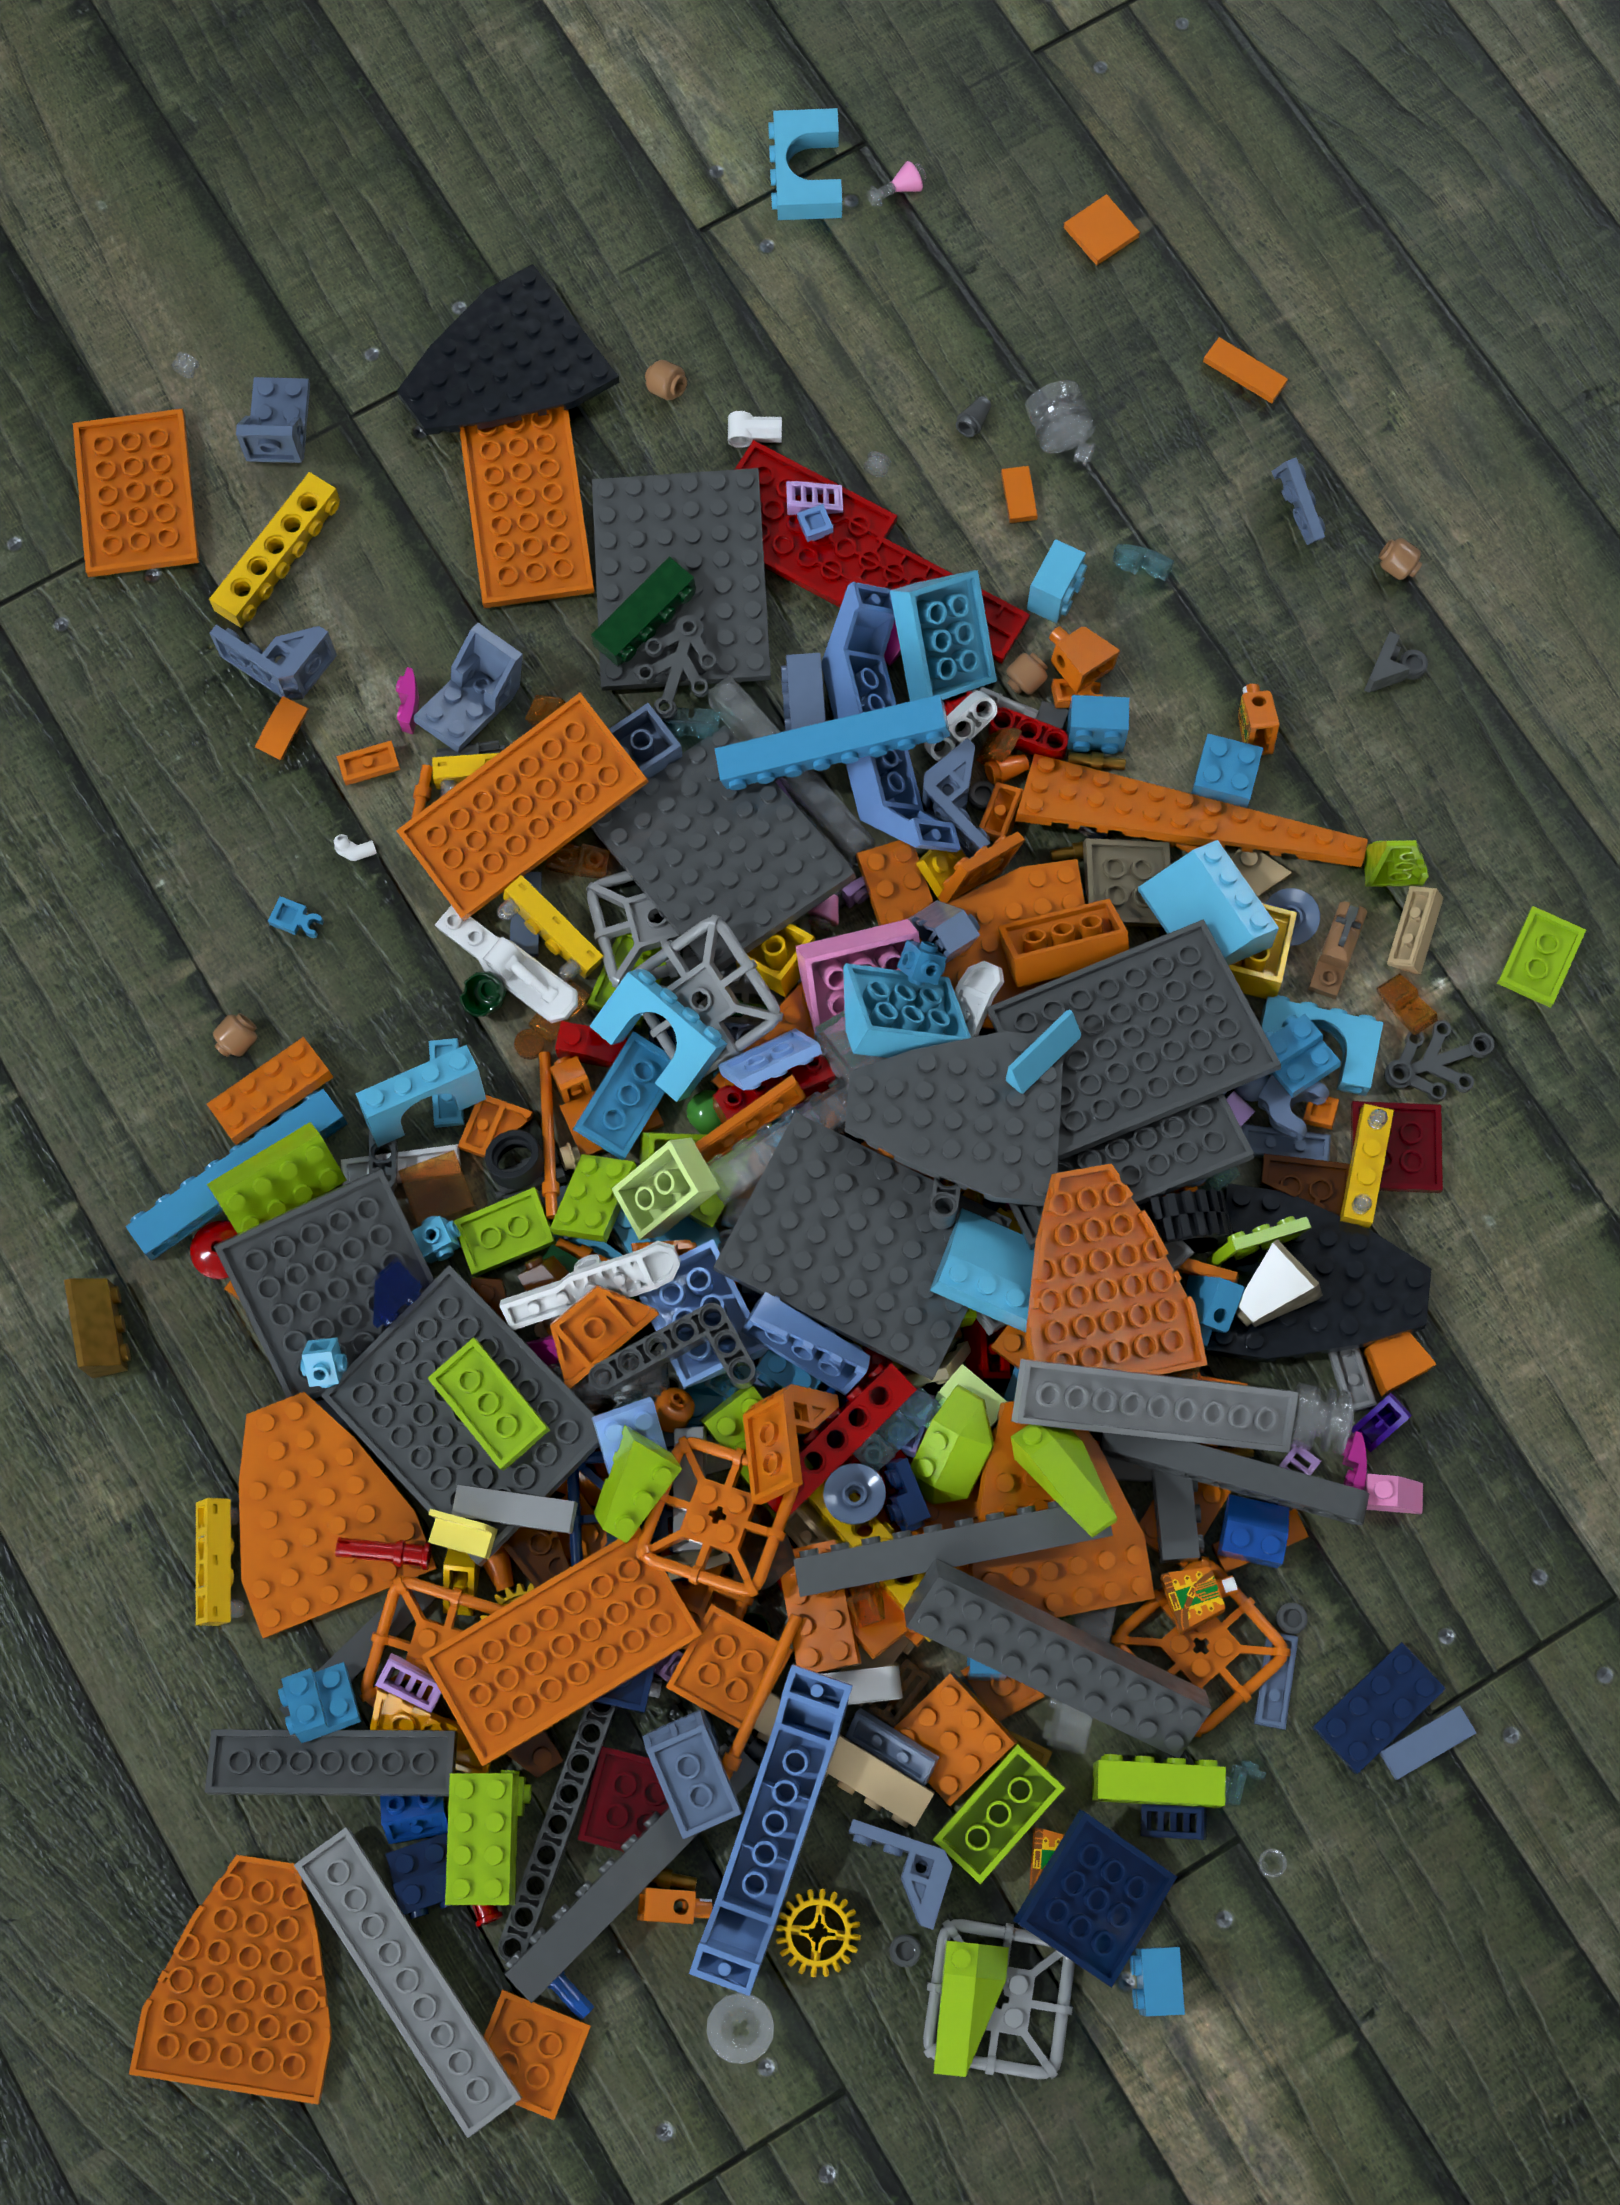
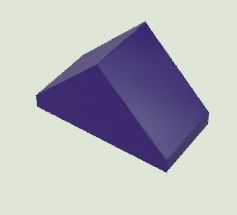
(1382, 1421)

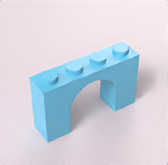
(796, 196)
(1356, 1035)
(696, 1043)
(388, 1100)

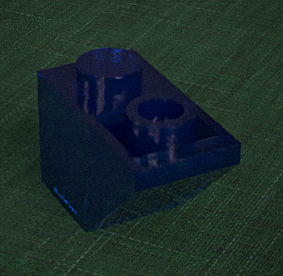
(393, 1289)

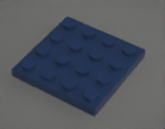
(1095, 1898)

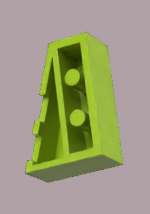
(635, 1484)

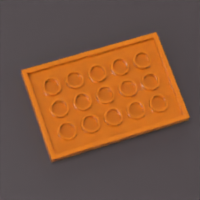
(135, 493)

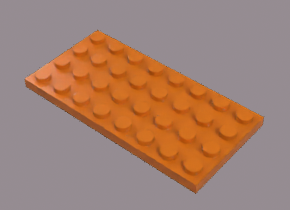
(526, 510)
(522, 806)
(559, 1648)

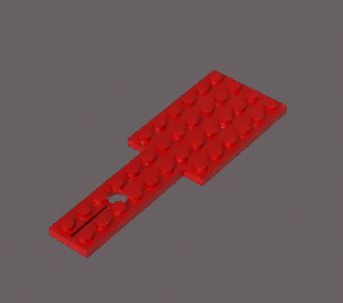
(854, 550)

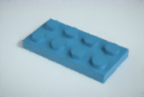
(624, 1097)

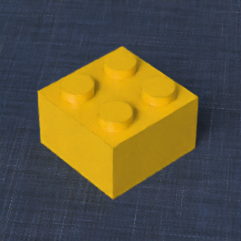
(778, 958)

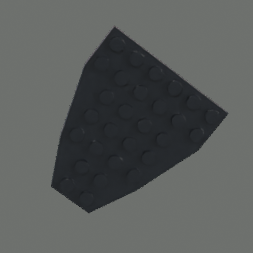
(504, 360)
(1365, 1283)

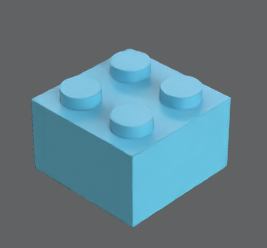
(1057, 581)

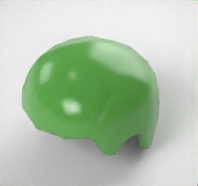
(701, 1112)

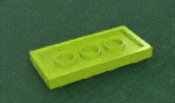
(488, 1404)

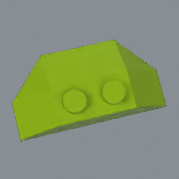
(954, 1448)

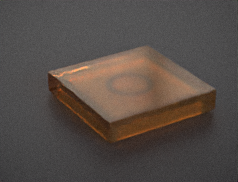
(436, 1187)

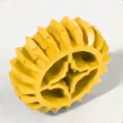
(791, 1929)

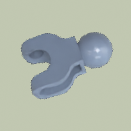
(1278, 1103)

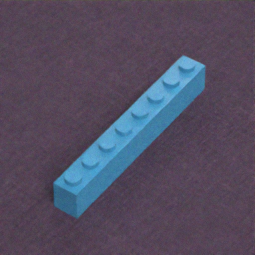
(832, 743)
(194, 1204)

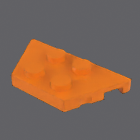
(596, 1329)

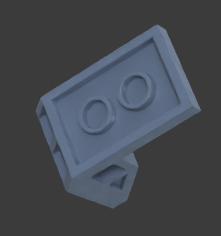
(276, 421)
(301, 664)
(480, 686)
(947, 794)
(692, 1772)
(922, 1889)

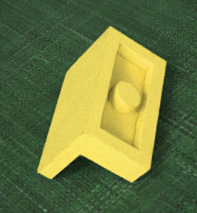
(462, 1534)

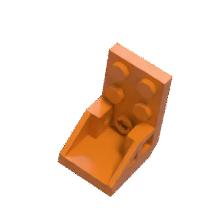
(773, 1441)

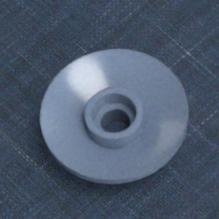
(1307, 912)
(849, 1480)

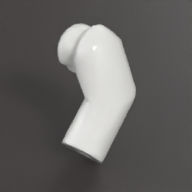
(352, 851)

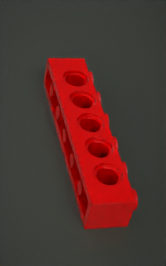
(896, 1390)

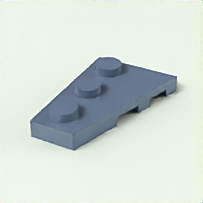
(1296, 492)

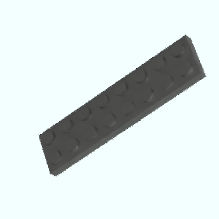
(331, 1764)

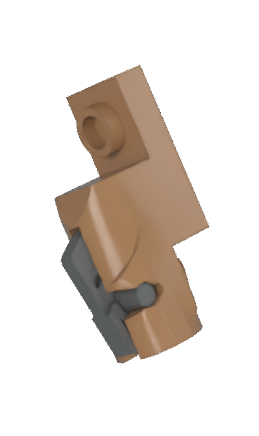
(1337, 950)

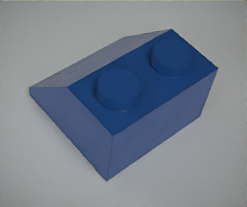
(1254, 1531)

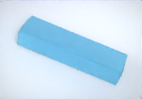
(1043, 1052)

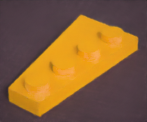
(398, 1714)

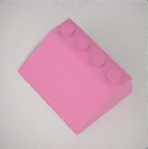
(823, 963)

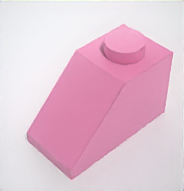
(1394, 1494)

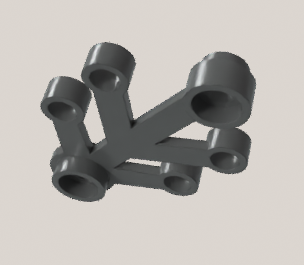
(678, 662)
(1434, 1062)

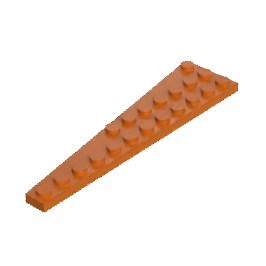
(1108, 802)

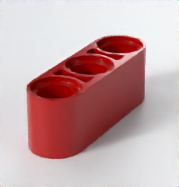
(1043, 733)

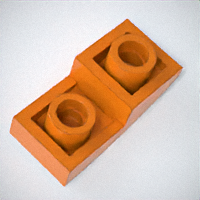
(281, 727)

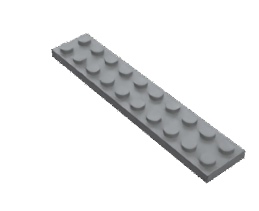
(1154, 1406)
(408, 1982)

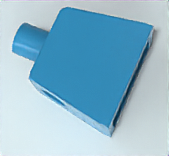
(1215, 1303)

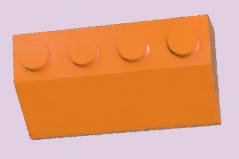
(1062, 941)

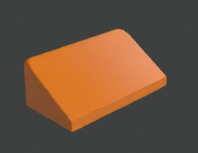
(1001, 811)

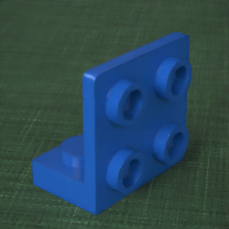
(412, 1817)

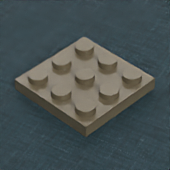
(1117, 870)

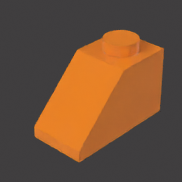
(570, 1078)

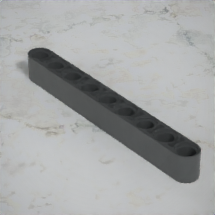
(1241, 1475)
(548, 1837)

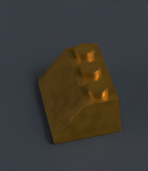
(97, 1326)

